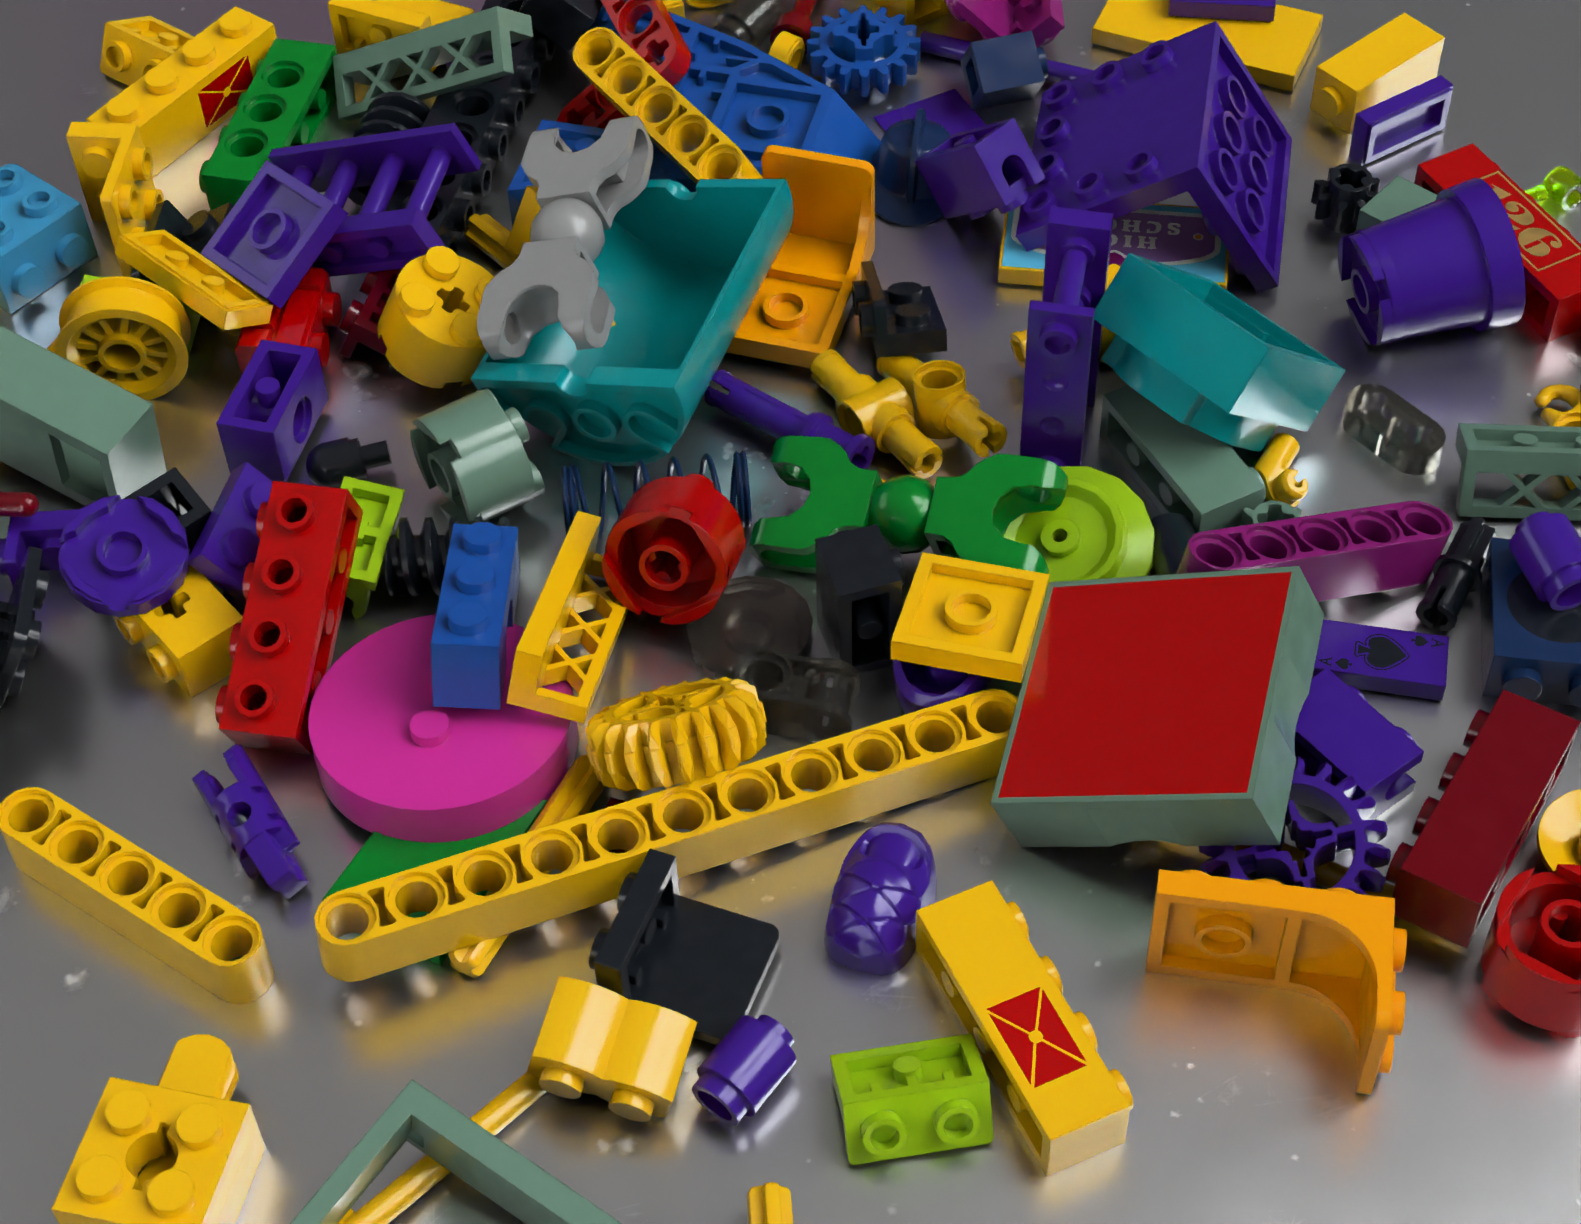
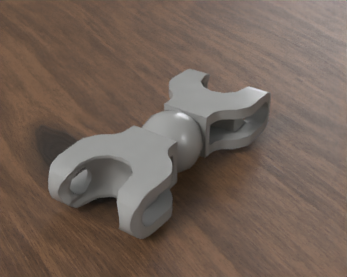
(556, 270)

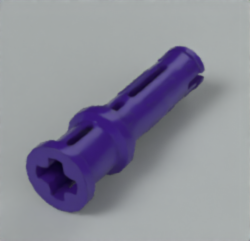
(784, 420)

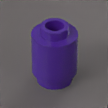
(1550, 558)
(744, 1068)

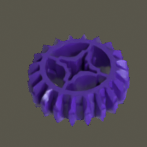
(1318, 840)

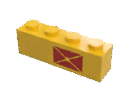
(193, 86)
(1023, 1027)

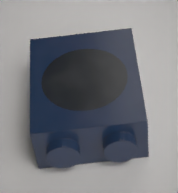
(1523, 639)

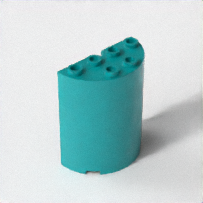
(680, 287)

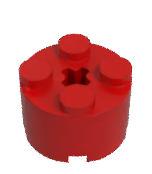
(674, 549)
(1536, 950)

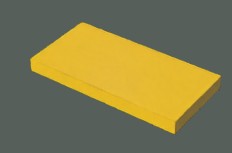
(1270, 50)

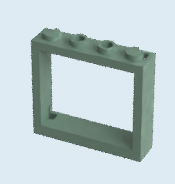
(463, 1150)

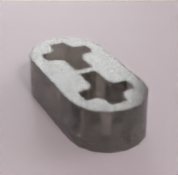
(1393, 429)

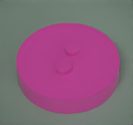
(422, 767)

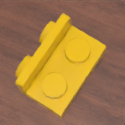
(137, 46)

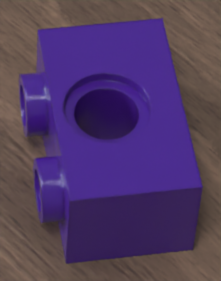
(273, 409)

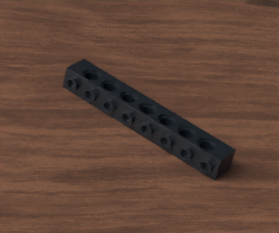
(486, 119)

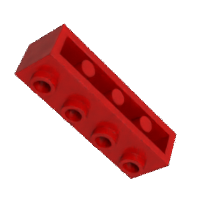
(289, 615)

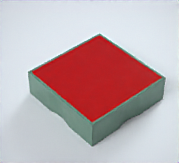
(1161, 710)

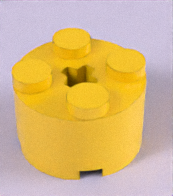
(433, 318)

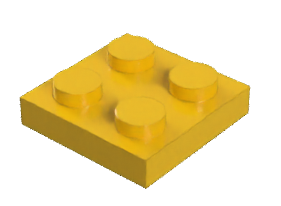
(970, 617)

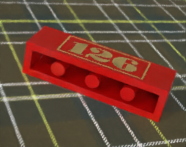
(1547, 249)

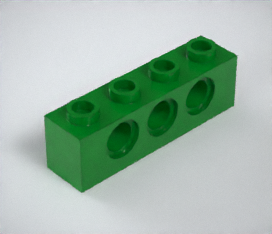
(279, 110)

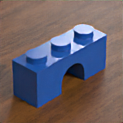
(474, 616)

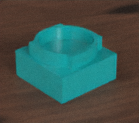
(1210, 355)

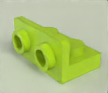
(913, 1098)

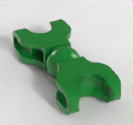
(955, 518)

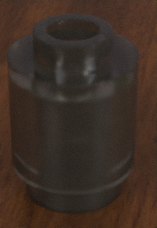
(749, 20)

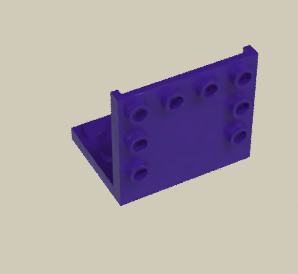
(1167, 126)

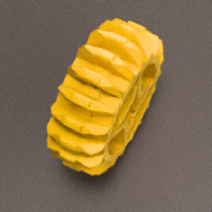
(676, 734)

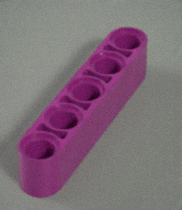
(1336, 551)

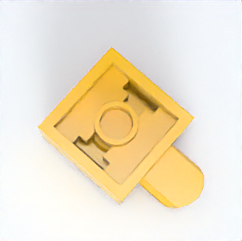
(182, 1134)

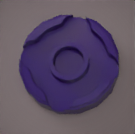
(123, 555)

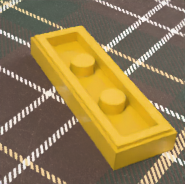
(194, 279)

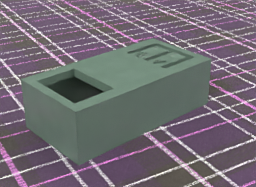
(73, 425)

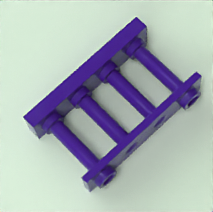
(375, 236)
(1065, 337)

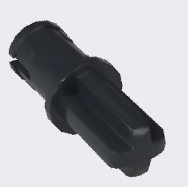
(1456, 574)

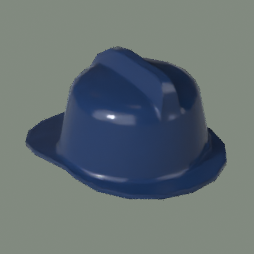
(899, 186)

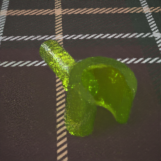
(1560, 186)

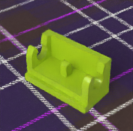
(380, 513)

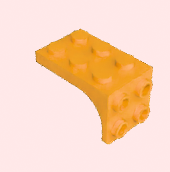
(811, 279)
(1290, 939)

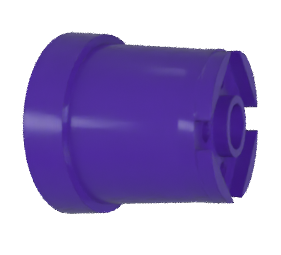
(1436, 268)

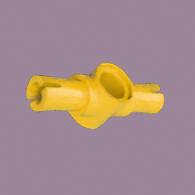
(943, 403)
(877, 410)

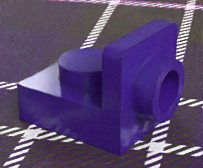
(38, 531)

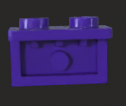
(230, 533)

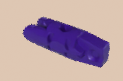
(253, 824)

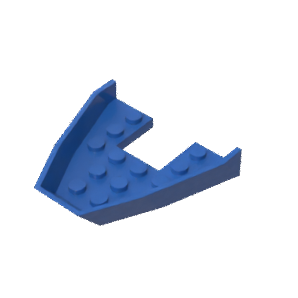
(747, 97)

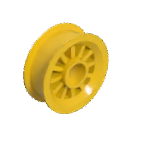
(126, 334)

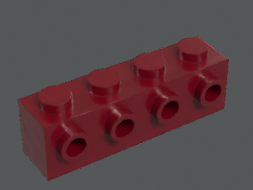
(1481, 818)

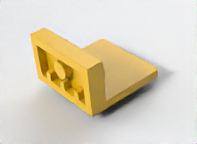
(372, 21)
(115, 177)

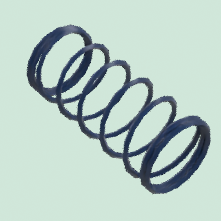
(572, 482)

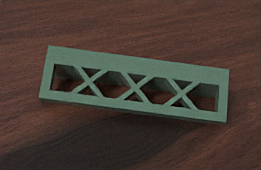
(426, 48)
(1516, 451)

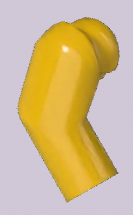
(1275, 470)

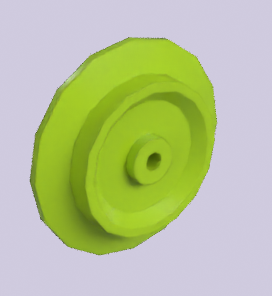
(1094, 532)

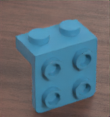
(40, 237)

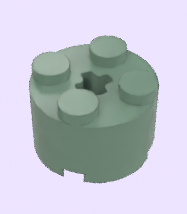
(476, 457)

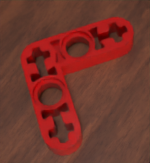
(651, 44)

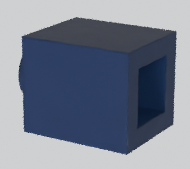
(1004, 70)

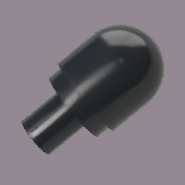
(344, 457)

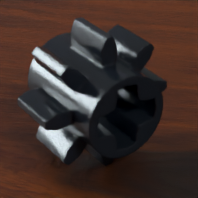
(1343, 196)

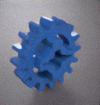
(863, 50)

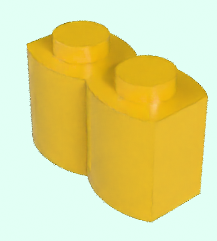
(611, 1049)

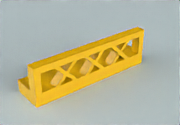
(557, 625)

